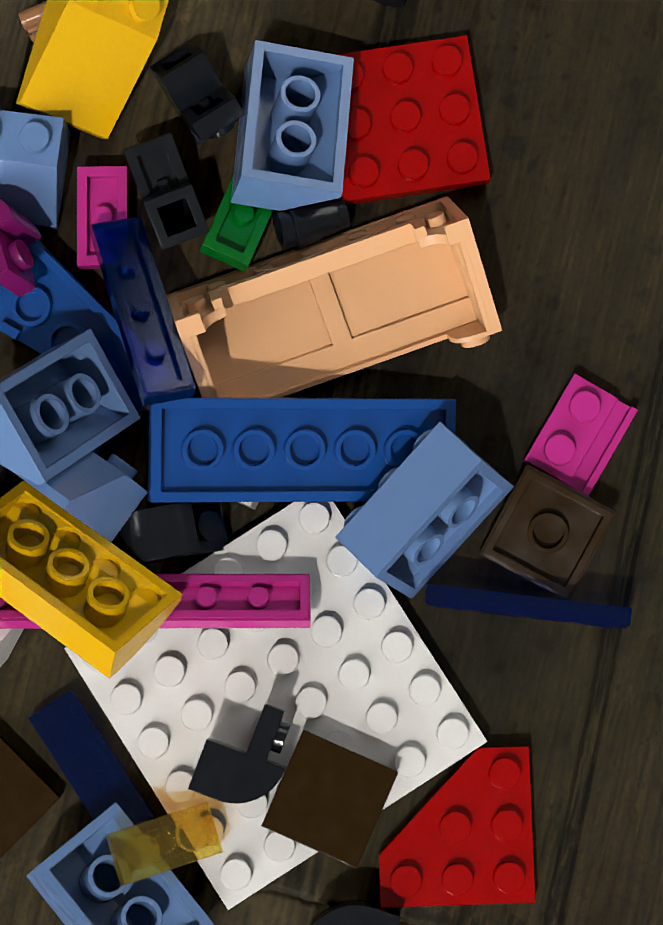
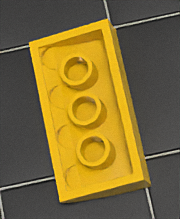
(77, 582)

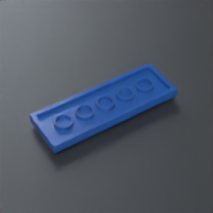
(283, 446)

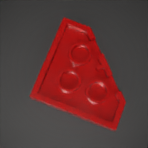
(467, 839)

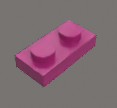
(100, 198)

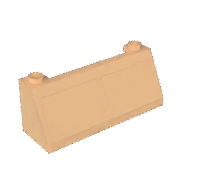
(338, 305)

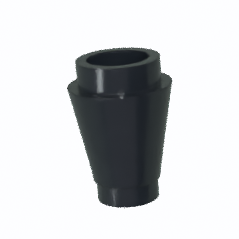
(309, 223)

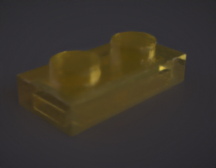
(164, 843)

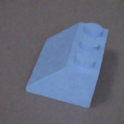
(292, 127)
(33, 165)
(60, 408)
(96, 492)
(423, 511)
(85, 888)

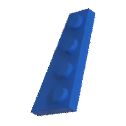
(60, 310)

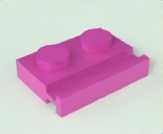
(580, 434)

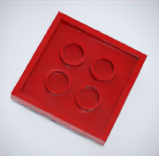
(413, 122)

